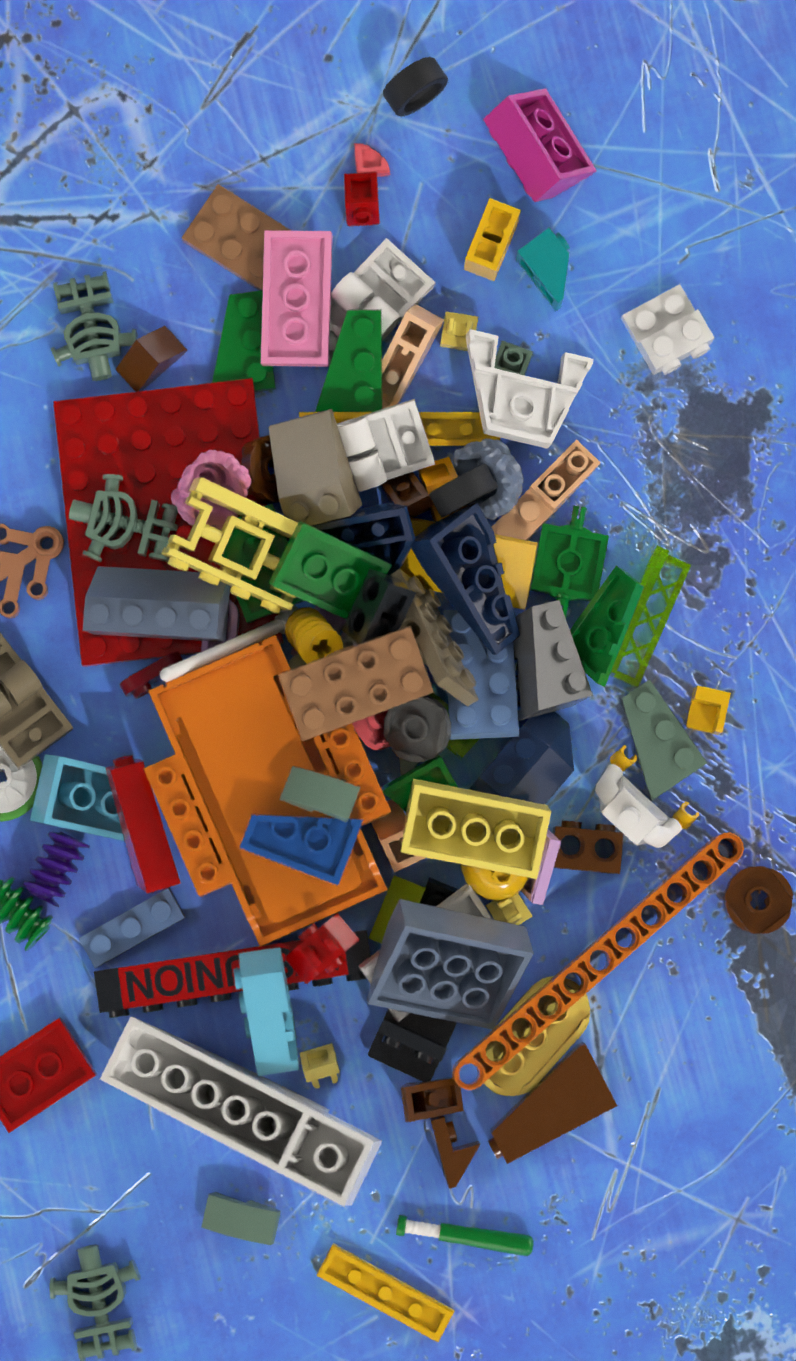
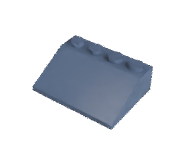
(449, 964)

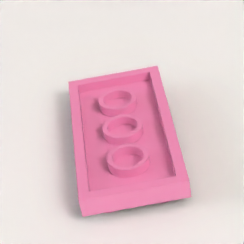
(296, 298)

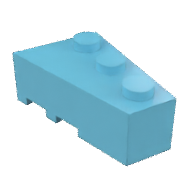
(268, 1010)

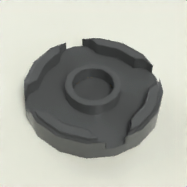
(418, 729)

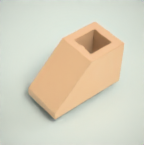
(390, 834)

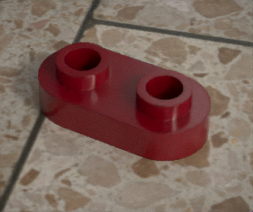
(141, 681)

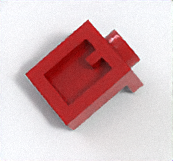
(361, 199)

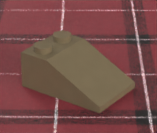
(313, 469)

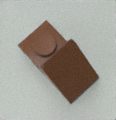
(409, 492)
(431, 1099)
(454, 1159)

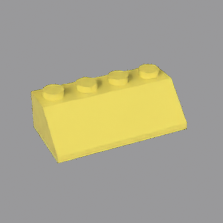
(475, 828)

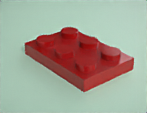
(40, 1073)

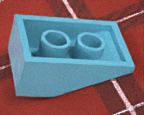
(76, 798)

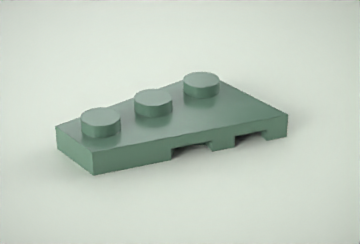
(660, 740)

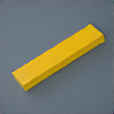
(385, 1292)

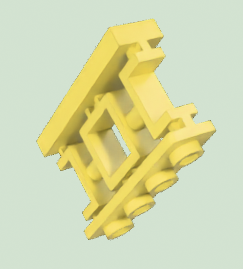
(252, 522)

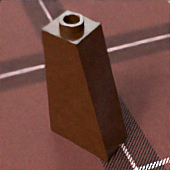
(557, 1104)

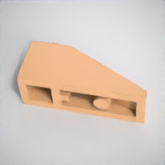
(407, 352)

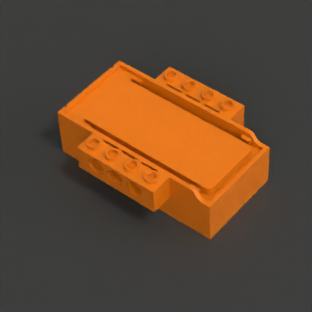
(231, 763)

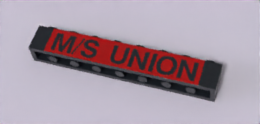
(203, 976)

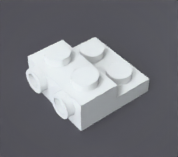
(668, 330)

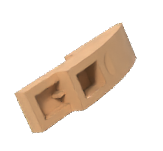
(548, 493)

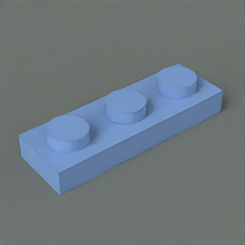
(132, 928)

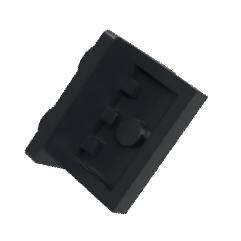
(412, 1044)

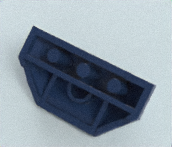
(377, 529)
(533, 763)

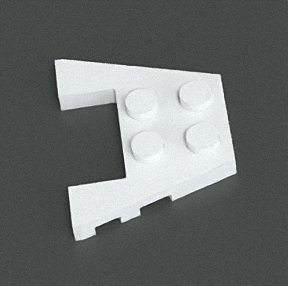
(521, 405)

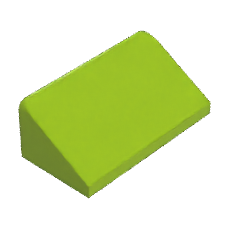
(397, 890)

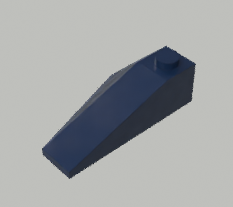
(464, 567)

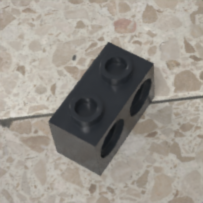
(378, 607)

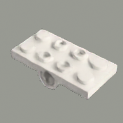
(382, 282)
(385, 444)

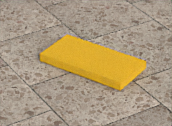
(514, 554)

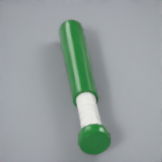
(476, 1237)

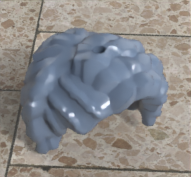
(503, 468)

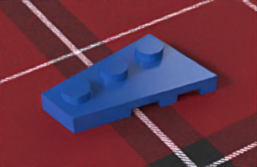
(303, 843)

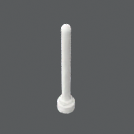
(228, 647)

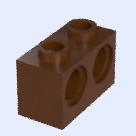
(586, 858)

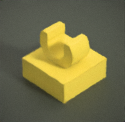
(455, 330)
(509, 910)
(320, 1063)

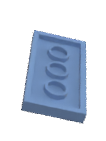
(496, 710)

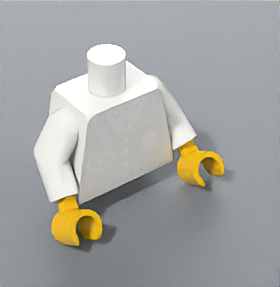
(633, 811)

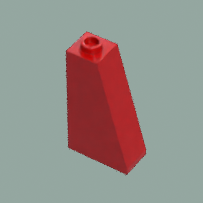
(141, 825)

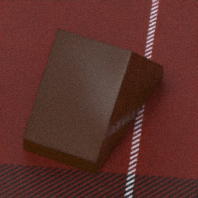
(150, 358)

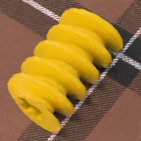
(311, 634)

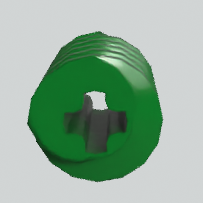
(21, 916)

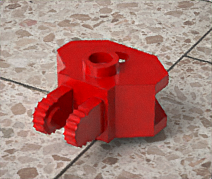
(321, 948)

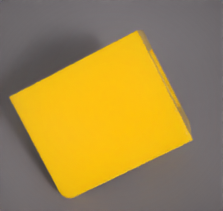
(708, 710)

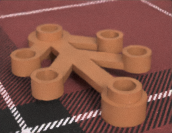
(13, 564)

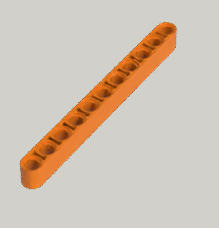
(614, 953)

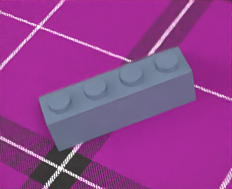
(156, 605)

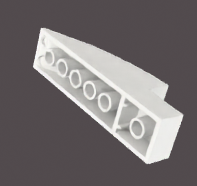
(242, 1110)

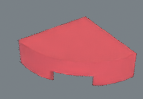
(370, 161)

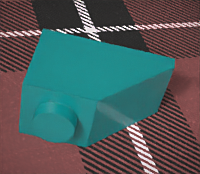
(546, 264)

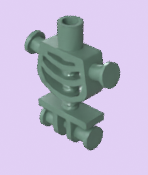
(96, 350)
(93, 514)
(92, 1269)

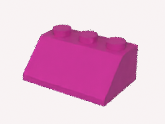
(538, 144)

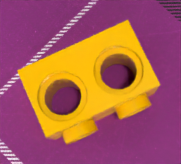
(492, 239)

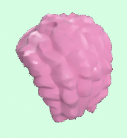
(220, 469)

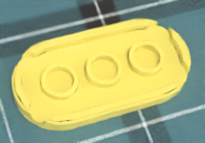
(544, 1051)

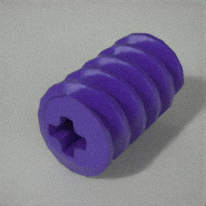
(55, 866)

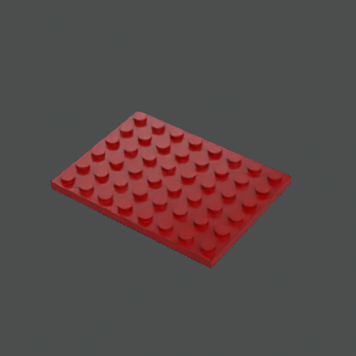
(149, 443)

